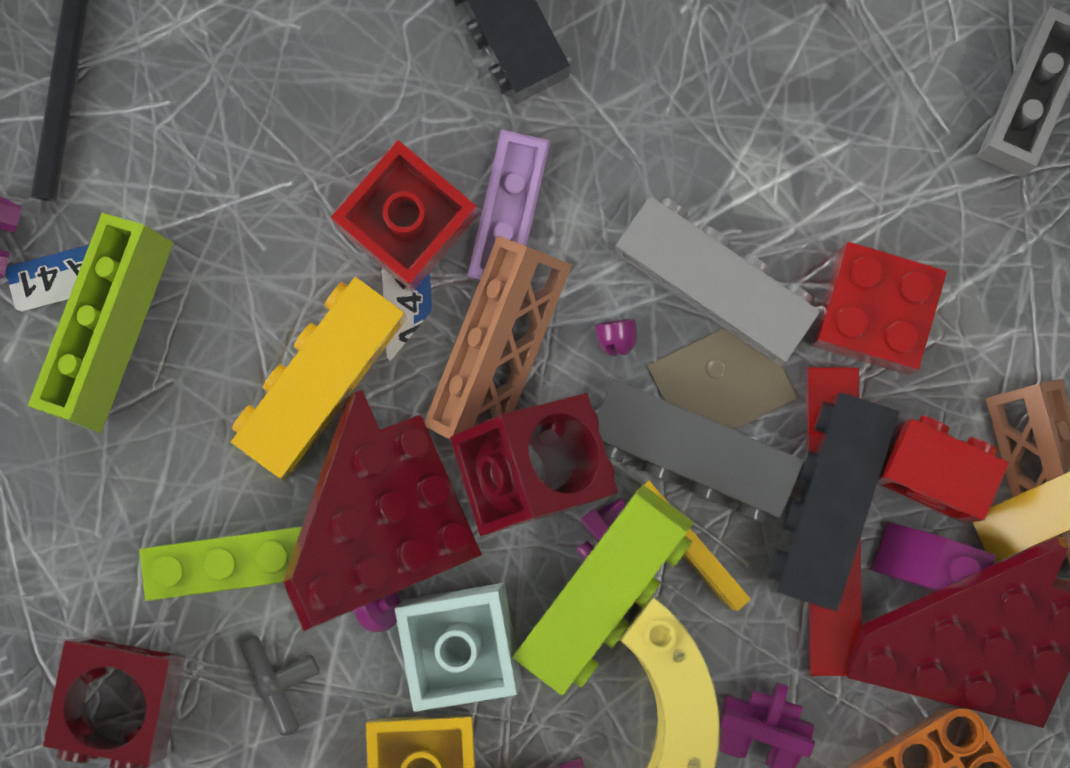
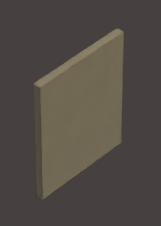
(722, 380)

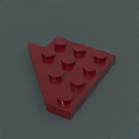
(375, 518)
(981, 642)

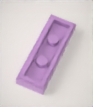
(510, 195)

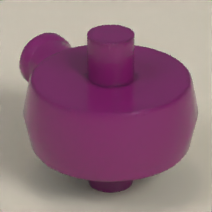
(378, 615)

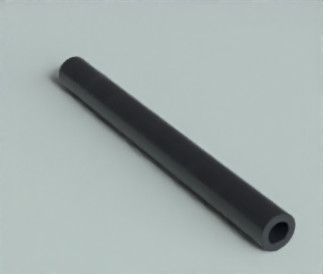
(59, 100)

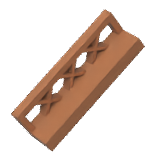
(488, 339)
(1050, 425)

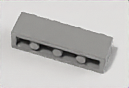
(716, 280)

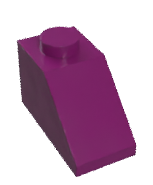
(926, 558)

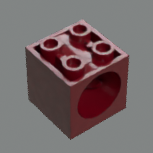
(500, 472)
(85, 662)

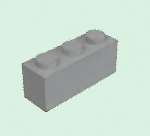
(1031, 98)

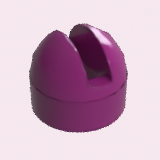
(617, 336)

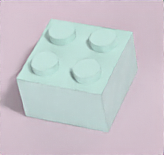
(458, 647)

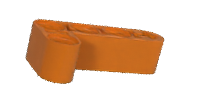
(939, 751)

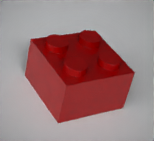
(405, 215)
(879, 308)
(941, 470)

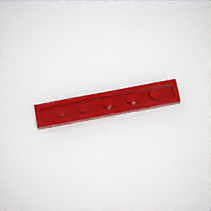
(832, 632)

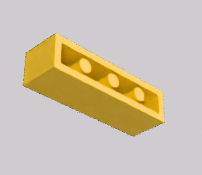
(318, 378)

